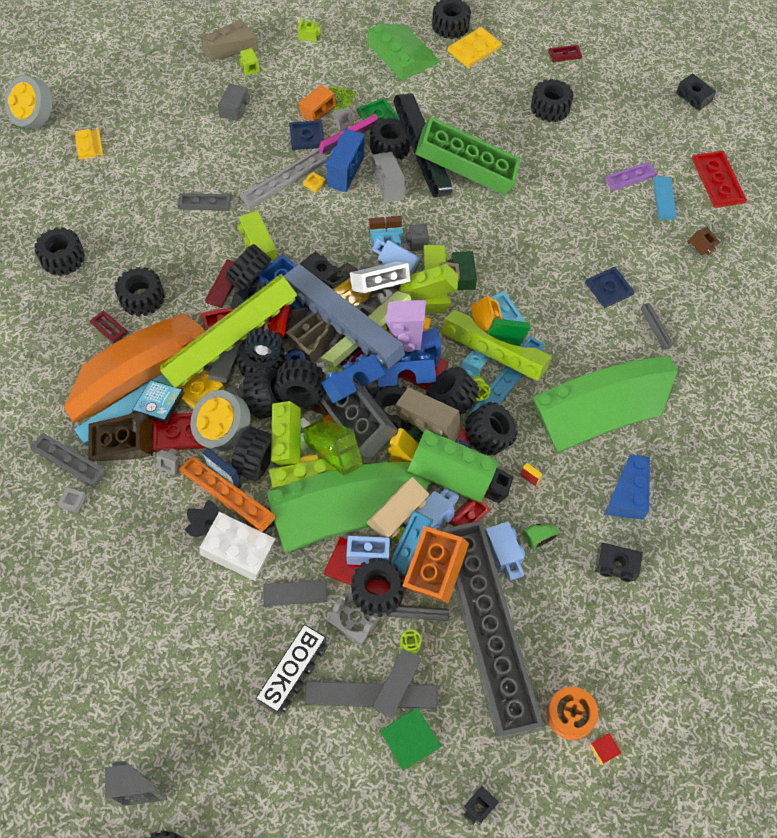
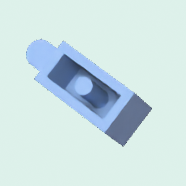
(393, 252)
(440, 508)
(506, 549)

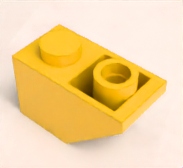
(402, 447)

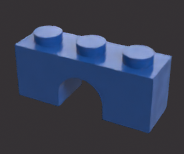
(422, 366)
(341, 384)

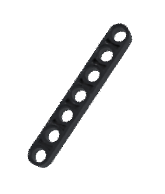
(413, 123)

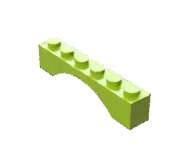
(522, 359)

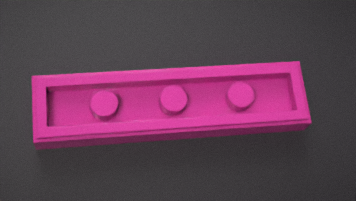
(360, 127)

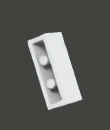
(380, 277)

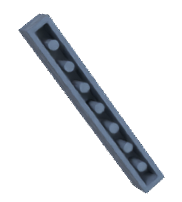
(345, 317)

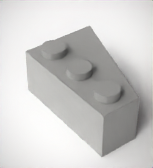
(389, 177)

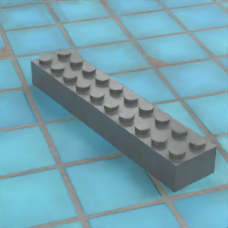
(494, 639)

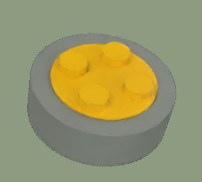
(28, 102)
(219, 420)

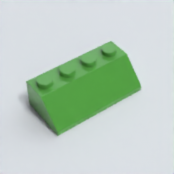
(453, 466)

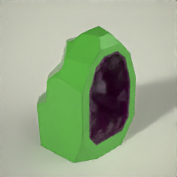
(539, 534)

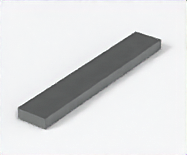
(366, 695)

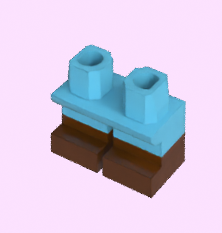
(393, 229)

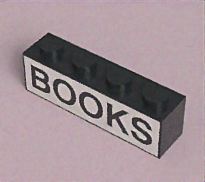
(291, 670)

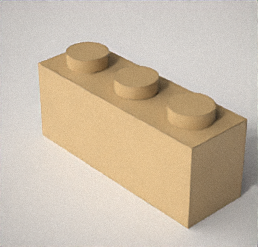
(398, 509)

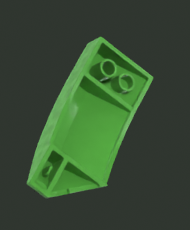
(605, 400)
(334, 503)

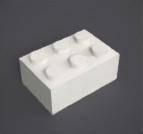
(237, 546)

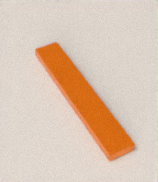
(227, 494)

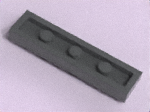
(68, 460)

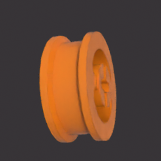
(576, 696)

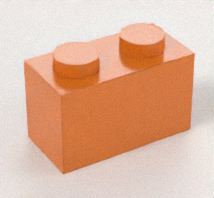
(317, 103)

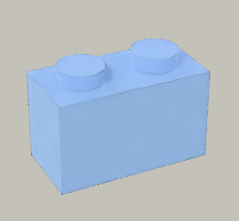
(365, 548)

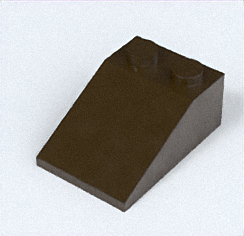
(120, 438)

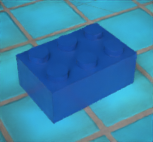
(345, 160)

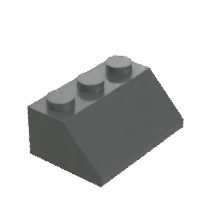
(129, 787)

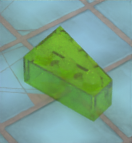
(334, 444)

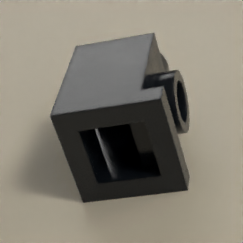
(499, 486)
(487, 802)

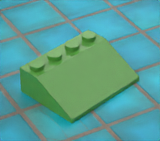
(400, 49)

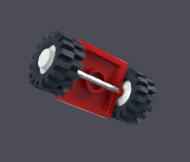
(265, 340)

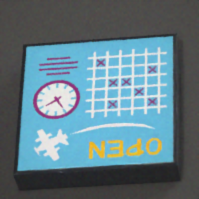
(158, 401)

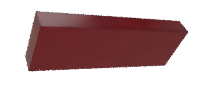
(221, 288)

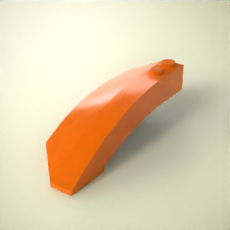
(128, 365)

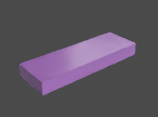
(630, 176)

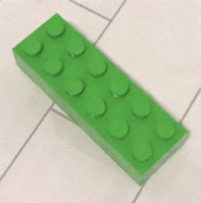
(468, 156)

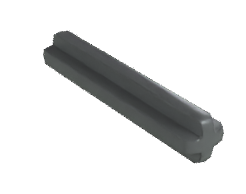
(656, 326)
(416, 612)

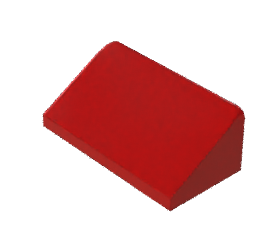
(212, 317)
(469, 512)

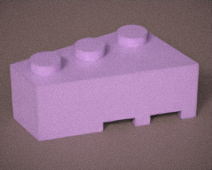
(406, 322)

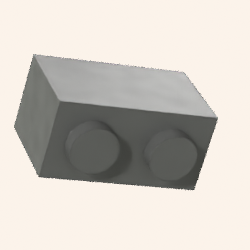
(233, 102)

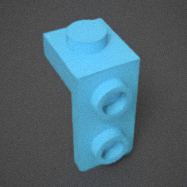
(474, 363)

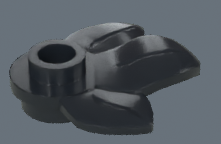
(201, 519)

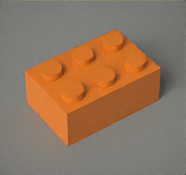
(436, 564)

